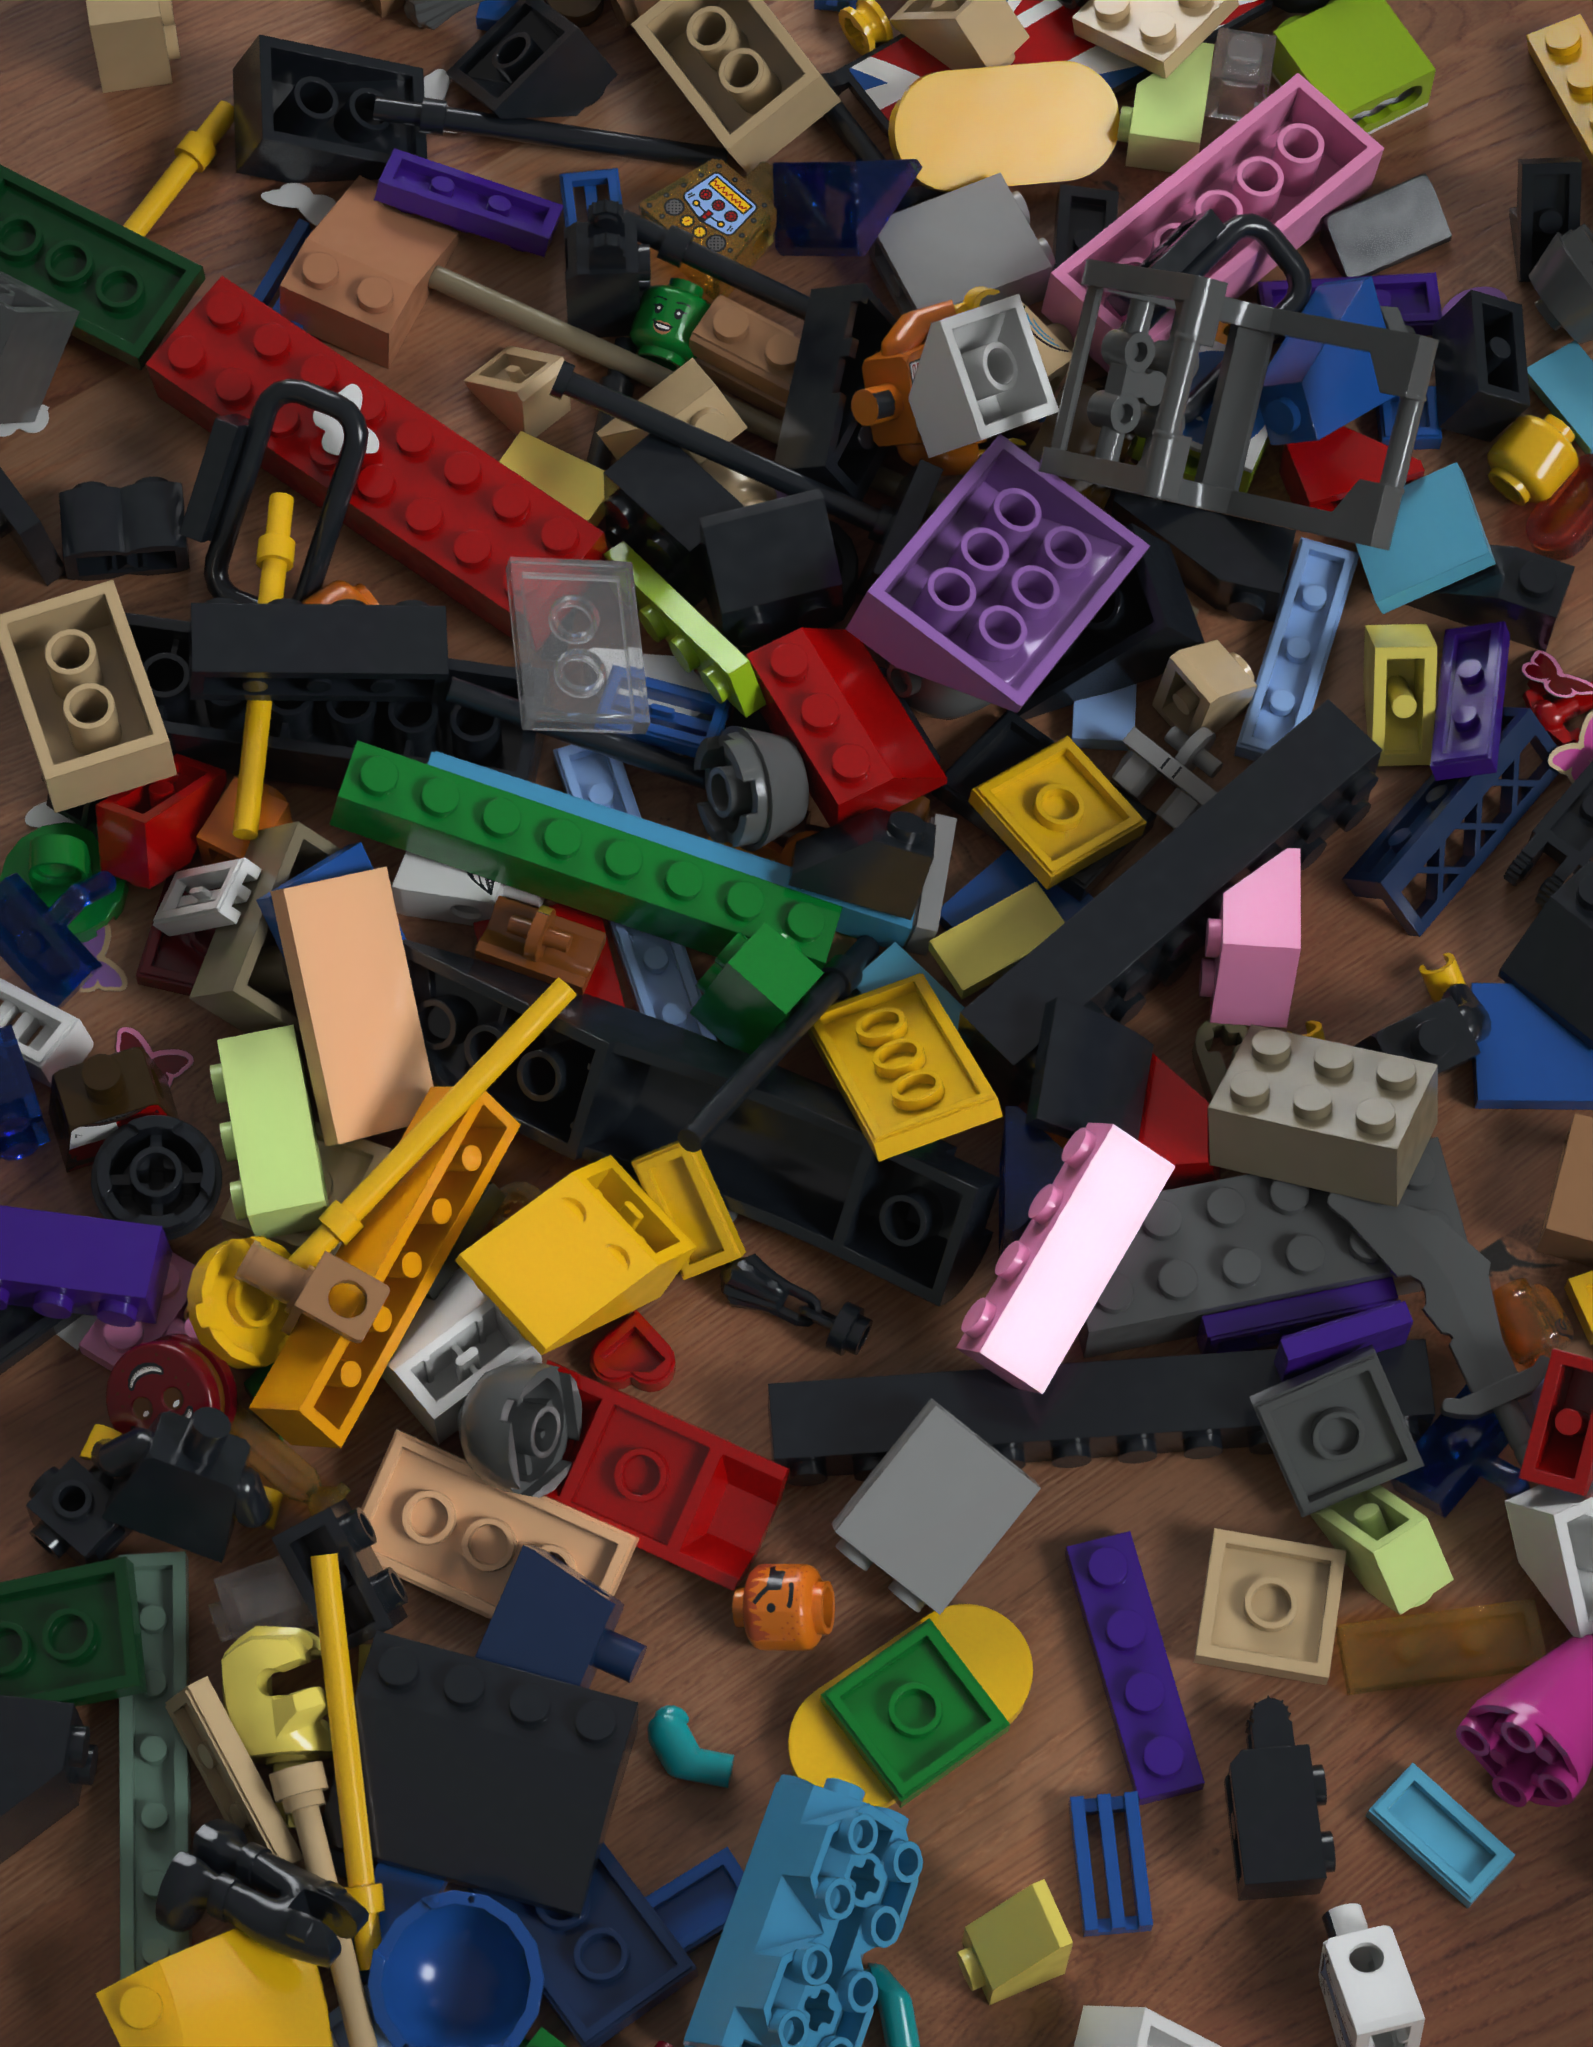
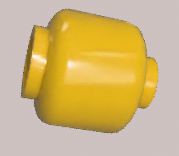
(1532, 459)

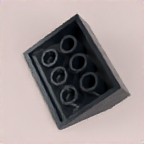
(486, 1772)

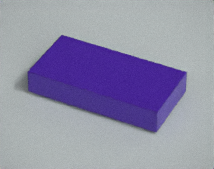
(1313, 1347)

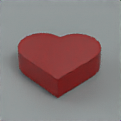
(633, 1356)

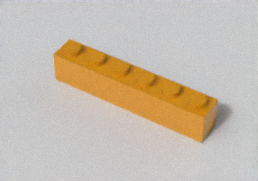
(327, 1379)

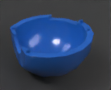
(456, 1975)

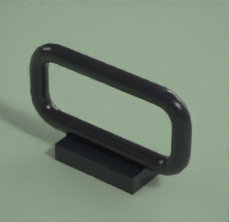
(1197, 248)
(231, 472)

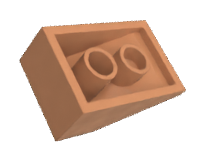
(365, 274)

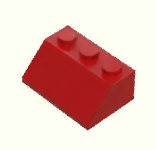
(844, 722)

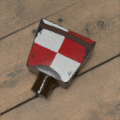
(102, 1096)

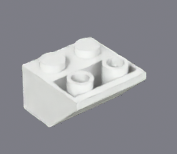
(449, 1351)

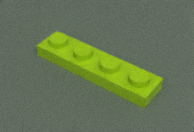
(691, 636)

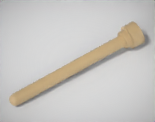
(301, 1793)

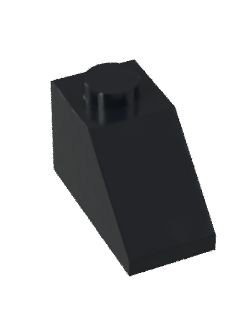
(868, 861)

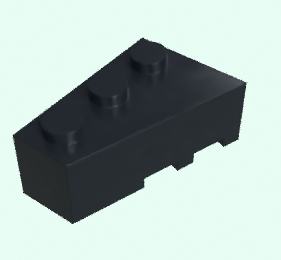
(818, 424)

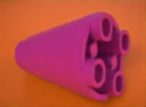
(1537, 1728)

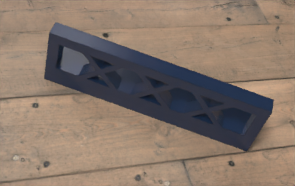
(1435, 811)

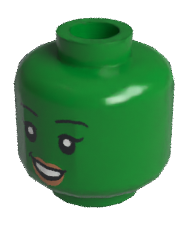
(667, 322)

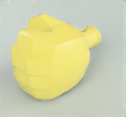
(279, 1727)

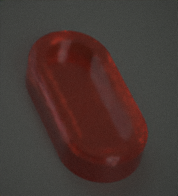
(1565, 520)

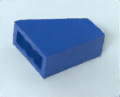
(1321, 386)

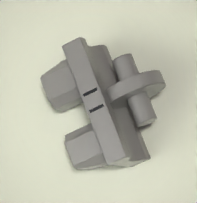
(1148, 762)

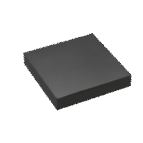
(1336, 1430)

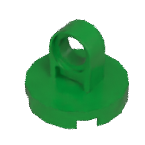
(56, 859)

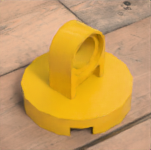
(231, 1315)

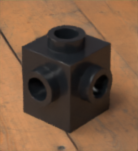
(69, 1511)

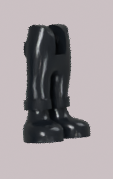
(223, 1876)

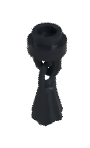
(756, 1286)

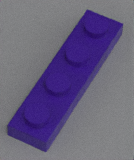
(1134, 1668)

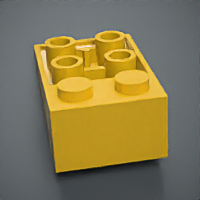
(578, 1256)

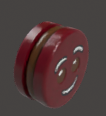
(168, 1376)

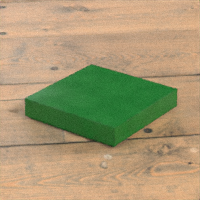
(915, 1712)

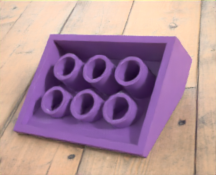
(997, 581)

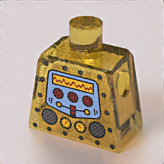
(722, 212)

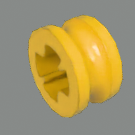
(865, 25)

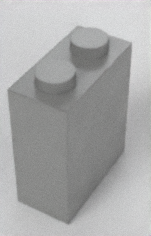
(963, 243)
(933, 1509)

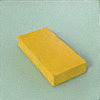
(689, 1196)

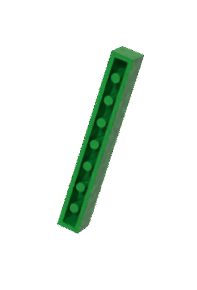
(570, 857)

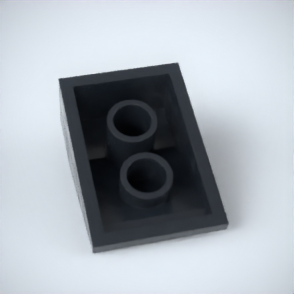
(310, 112)
(1127, 638)

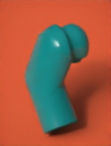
(680, 1752)
(895, 2009)

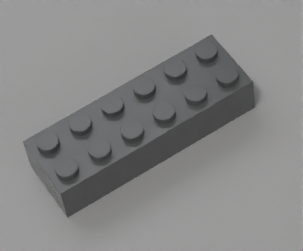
(1243, 1247)

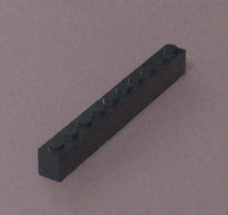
(1085, 1412)

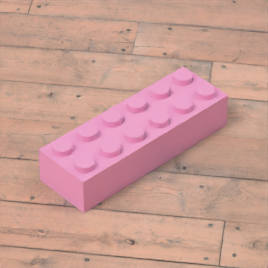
(1282, 161)

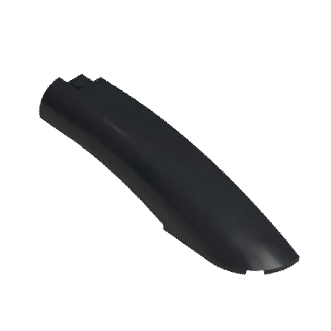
(786, 1157)

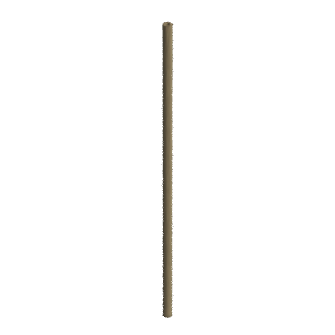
(619, 359)

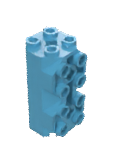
(813, 1899)

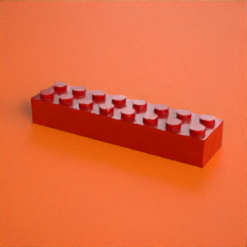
(418, 498)

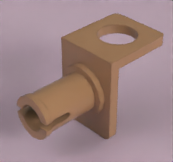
(308, 1289)

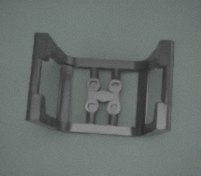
(1153, 382)

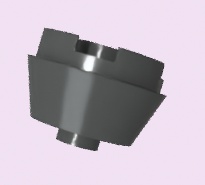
(1566, 283)
(752, 787)

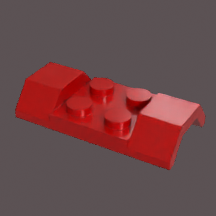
(670, 1484)

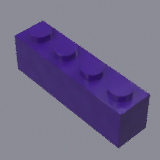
(82, 1266)

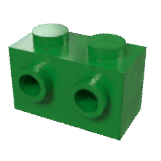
(753, 987)

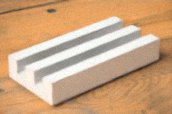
(203, 907)

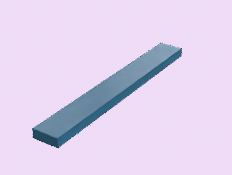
(853, 920)

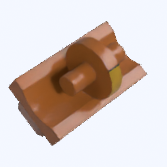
(540, 944)

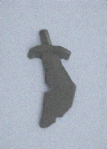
(1457, 1304)

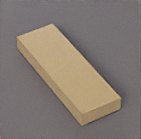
(229, 1768)

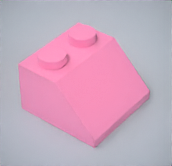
(1255, 946)

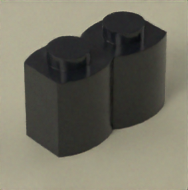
(123, 529)

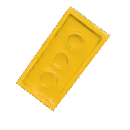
(903, 1067)

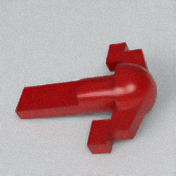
(1556, 713)

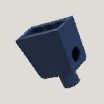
(558, 1624)

